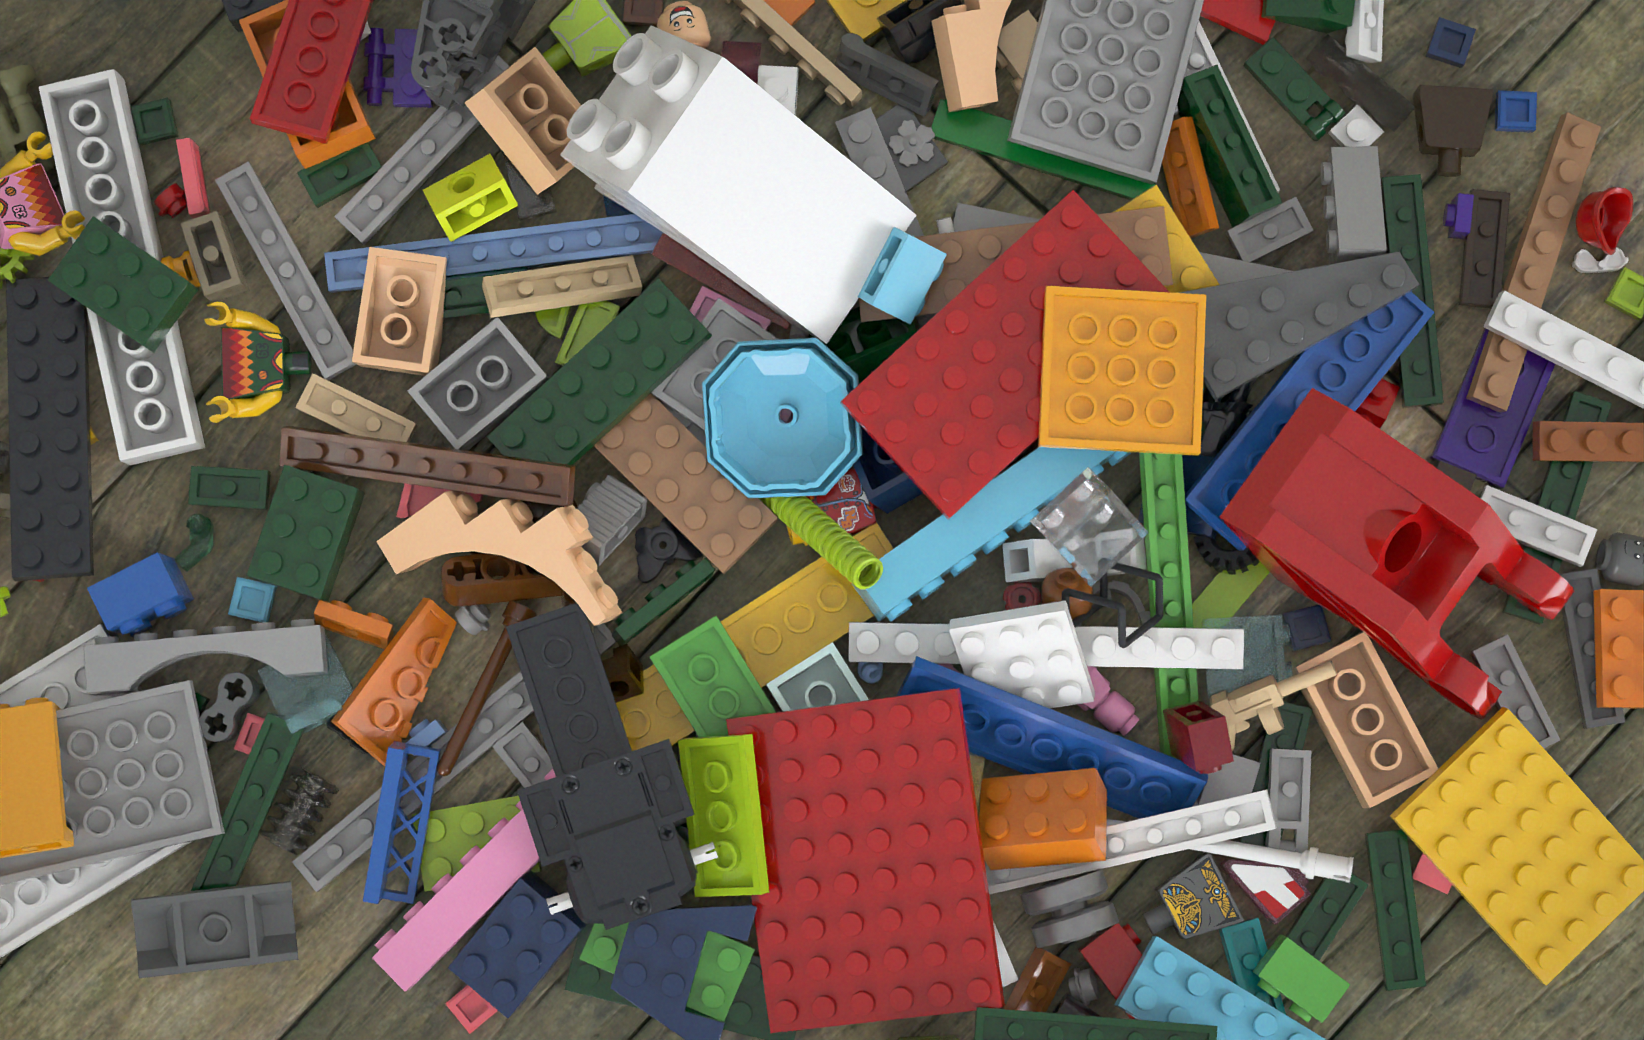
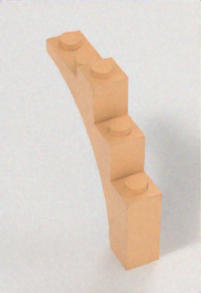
(968, 51)
(507, 530)

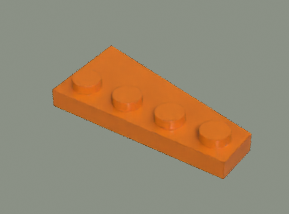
(390, 691)

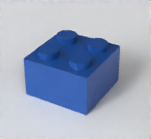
(141, 595)

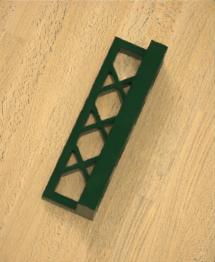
(1227, 147)

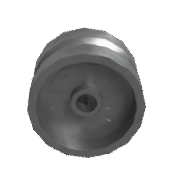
(1071, 914)

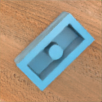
(902, 276)

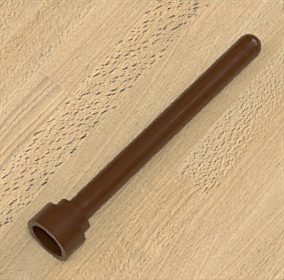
(513, 614)

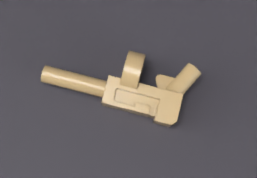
(1263, 699)

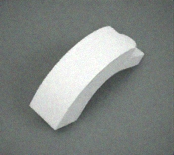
(1036, 558)

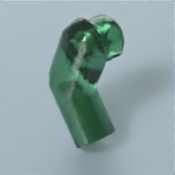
(201, 541)

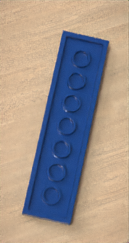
(1340, 367)
(1045, 741)

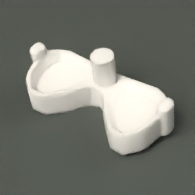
(1586, 263)

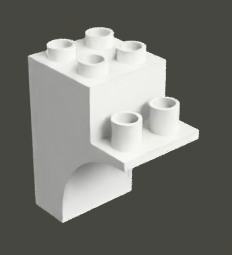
(734, 179)

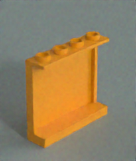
(31, 780)

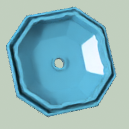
(745, 426)

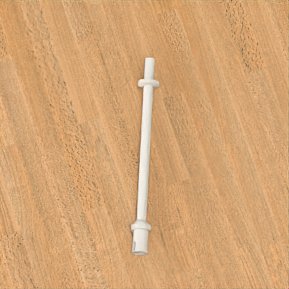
(1308, 862)

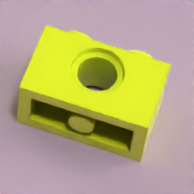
(470, 197)

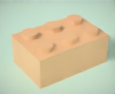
(528, 118)

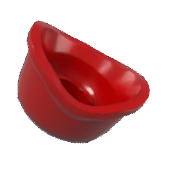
(1604, 218)

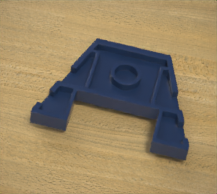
(662, 960)

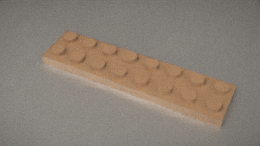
(975, 250)

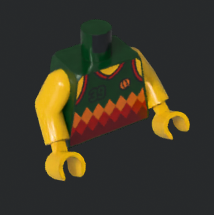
(253, 363)

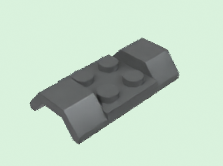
(214, 929)

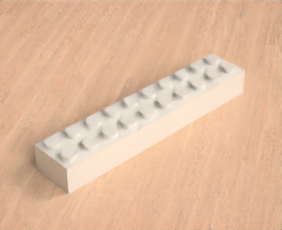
(106, 179)

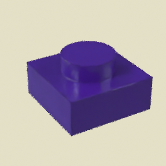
(1458, 216)

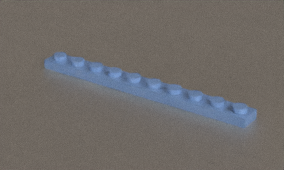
(510, 248)

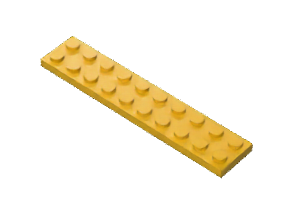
(769, 634)

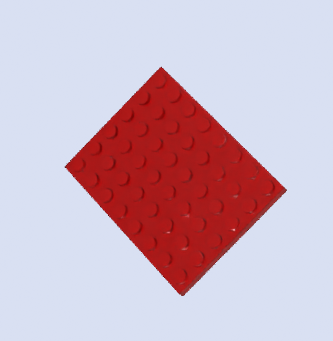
(871, 864)

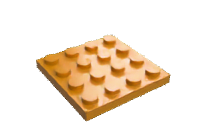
(1122, 370)

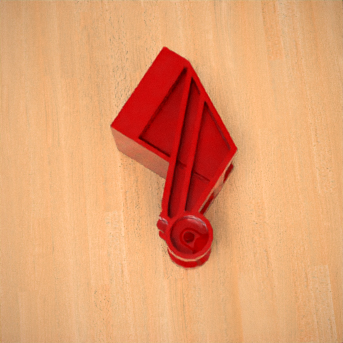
(1383, 541)

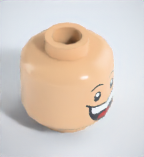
(686, 23)

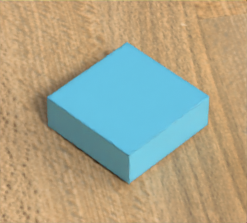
(252, 600)

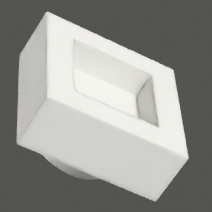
(1356, 129)

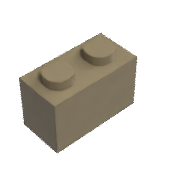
(214, 257)

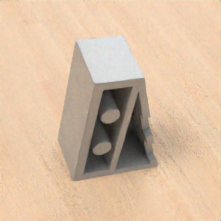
(1353, 204)

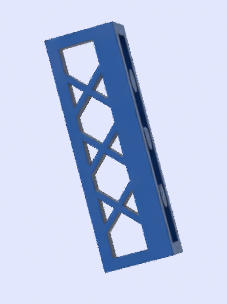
(386, 822)

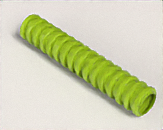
(827, 539)

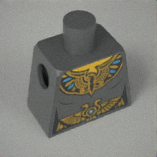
(1194, 901)

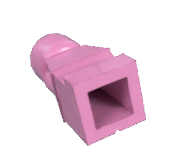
(1110, 708)

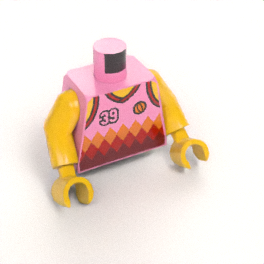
(28, 205)

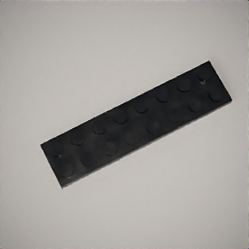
(48, 432)

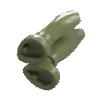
(11, 143)

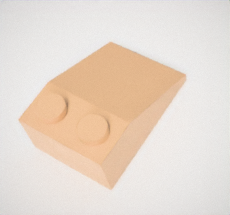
(401, 312)

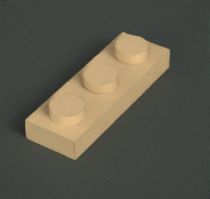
(352, 412)

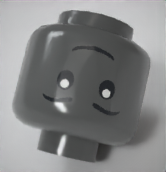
(1622, 559)

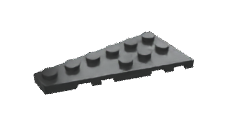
(1278, 316)

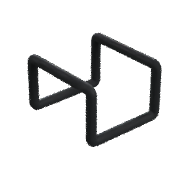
(1103, 600)

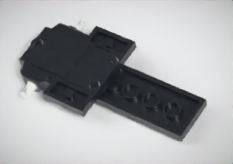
(608, 805)

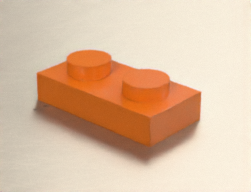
(342, 620)

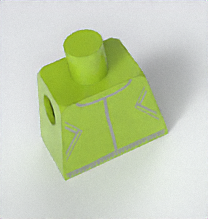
(586, 35)

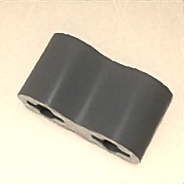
(229, 707)

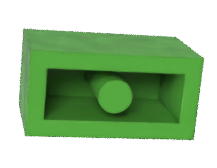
(1301, 979)

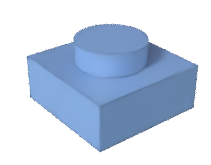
(427, 733)

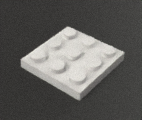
(1026, 653)

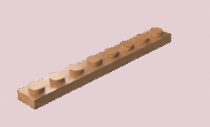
(1536, 253)

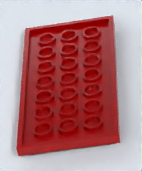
(969, 381)

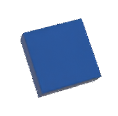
(1515, 111)

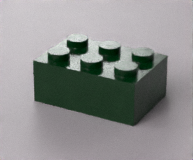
(123, 284)
(306, 533)

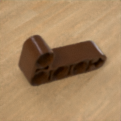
(519, 583)

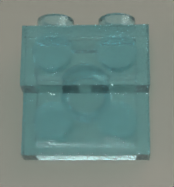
(1262, 656)

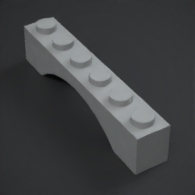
(125, 665)

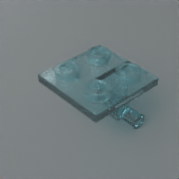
(308, 699)

